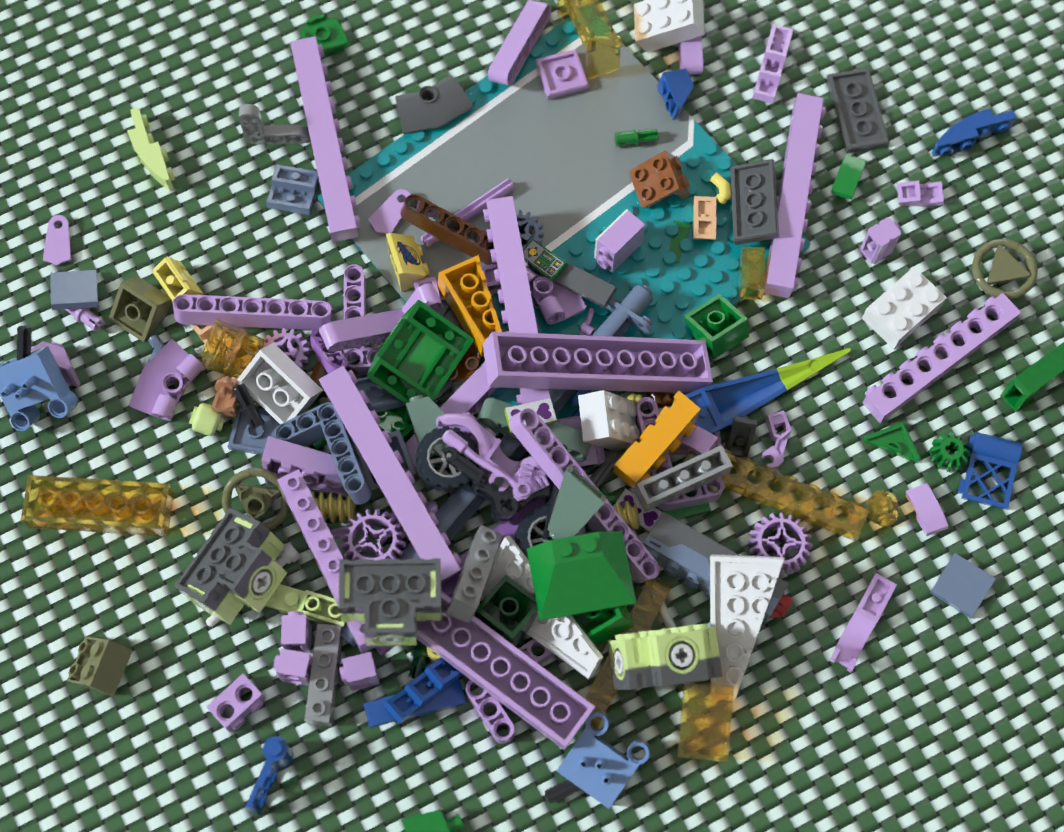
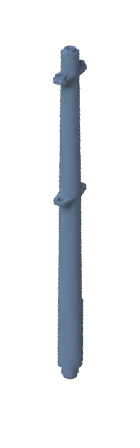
(465, 502)

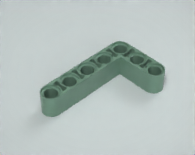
(494, 418)

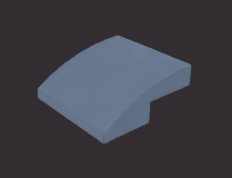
(292, 189)

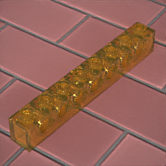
(783, 501)

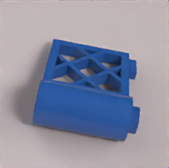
(991, 451)
(278, 756)

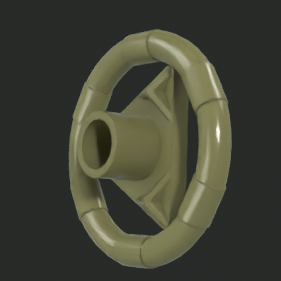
(1005, 268)
(256, 498)

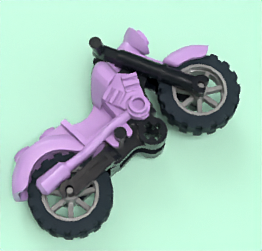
(497, 479)

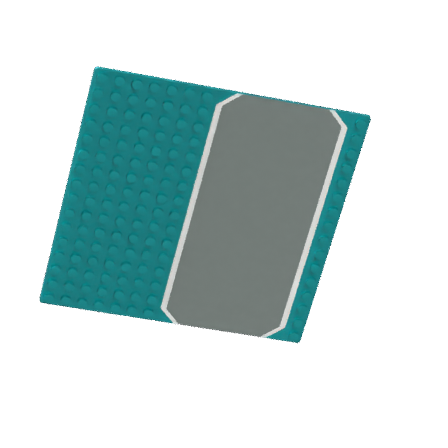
(574, 182)

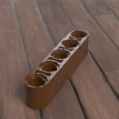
(441, 226)

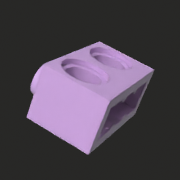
(296, 632)
(293, 666)
(359, 672)
(232, 698)

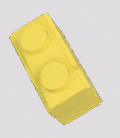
(175, 278)

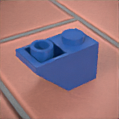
(675, 89)

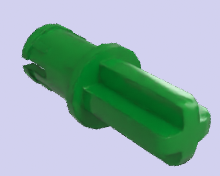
(635, 136)

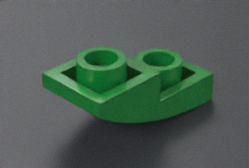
(848, 177)

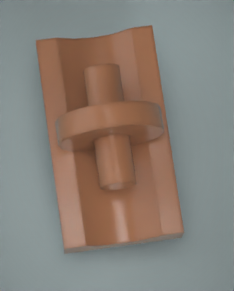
(225, 399)

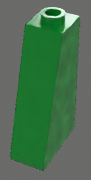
(1035, 379)

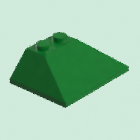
(419, 354)
(581, 574)

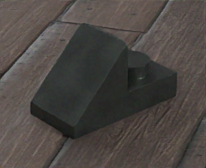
(740, 436)

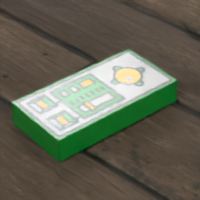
(543, 260)

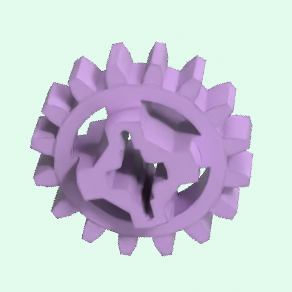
(286, 341)

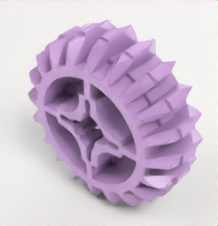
(379, 535)
(789, 543)

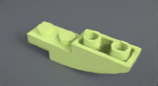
(149, 151)
(314, 605)

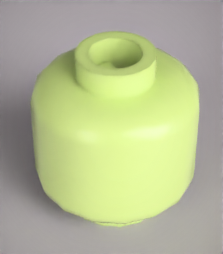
(205, 420)

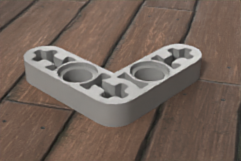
(258, 133)

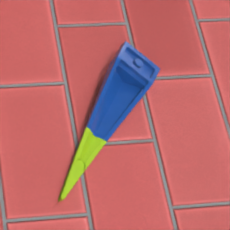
(746, 394)

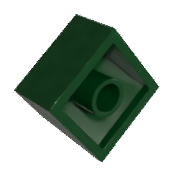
(508, 610)

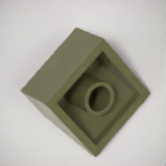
(139, 308)

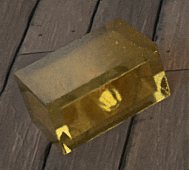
(752, 273)

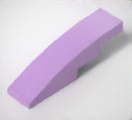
(772, 63)

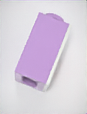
(619, 241)

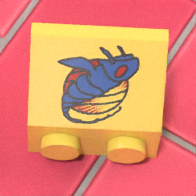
(406, 260)

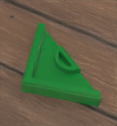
(896, 441)

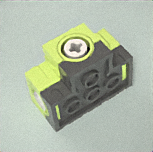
(234, 568)
(390, 597)
(664, 657)

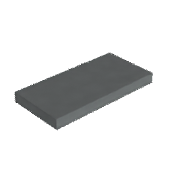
(857, 110)
(754, 202)

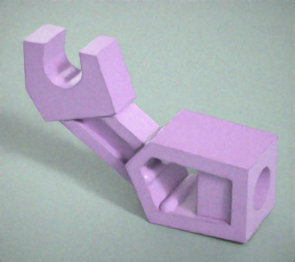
(776, 451)

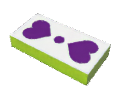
(543, 408)
(648, 518)

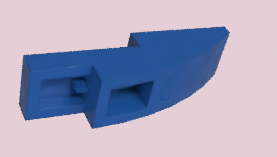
(966, 132)

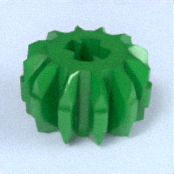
(955, 445)

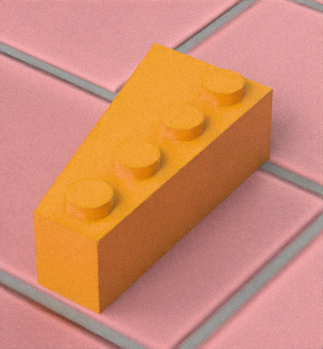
(470, 300)
(658, 441)

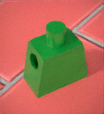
(432, 822)

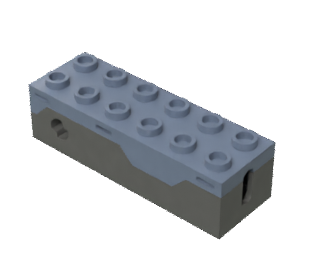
(687, 555)

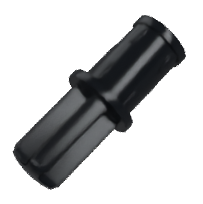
(247, 405)

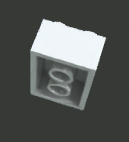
(667, 22)
(904, 307)
(279, 384)
(608, 420)

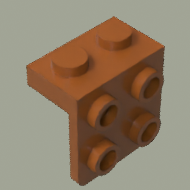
(659, 179)

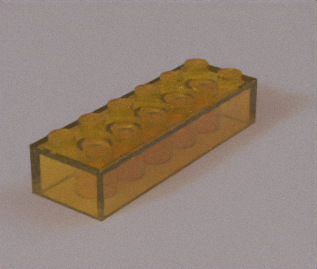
(97, 505)

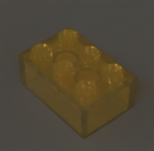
(705, 721)

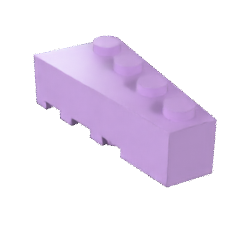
(315, 466)

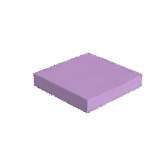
(562, 74)

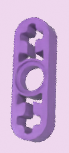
(329, 361)

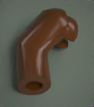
(662, 399)

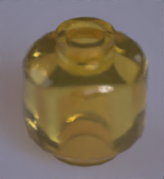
(883, 508)

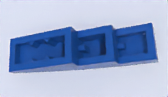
(422, 690)
(449, 698)

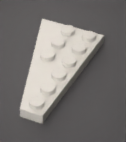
(738, 605)
(558, 635)

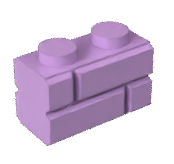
(880, 240)

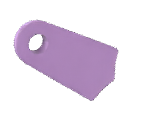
(388, 214)
(57, 243)

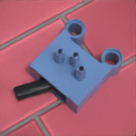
(33, 379)
(596, 766)

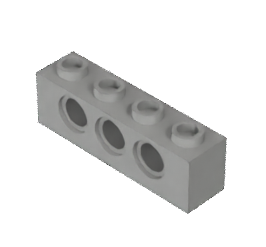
(683, 478)
(474, 574)
(324, 675)

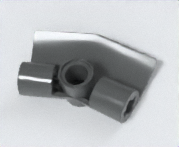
(446, 105)

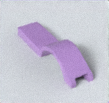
(863, 621)

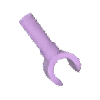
(586, 329)

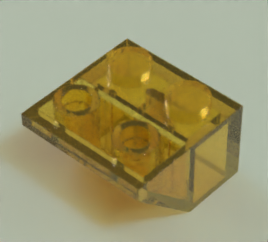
(230, 349)

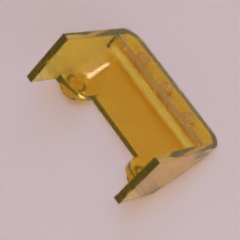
(596, 34)

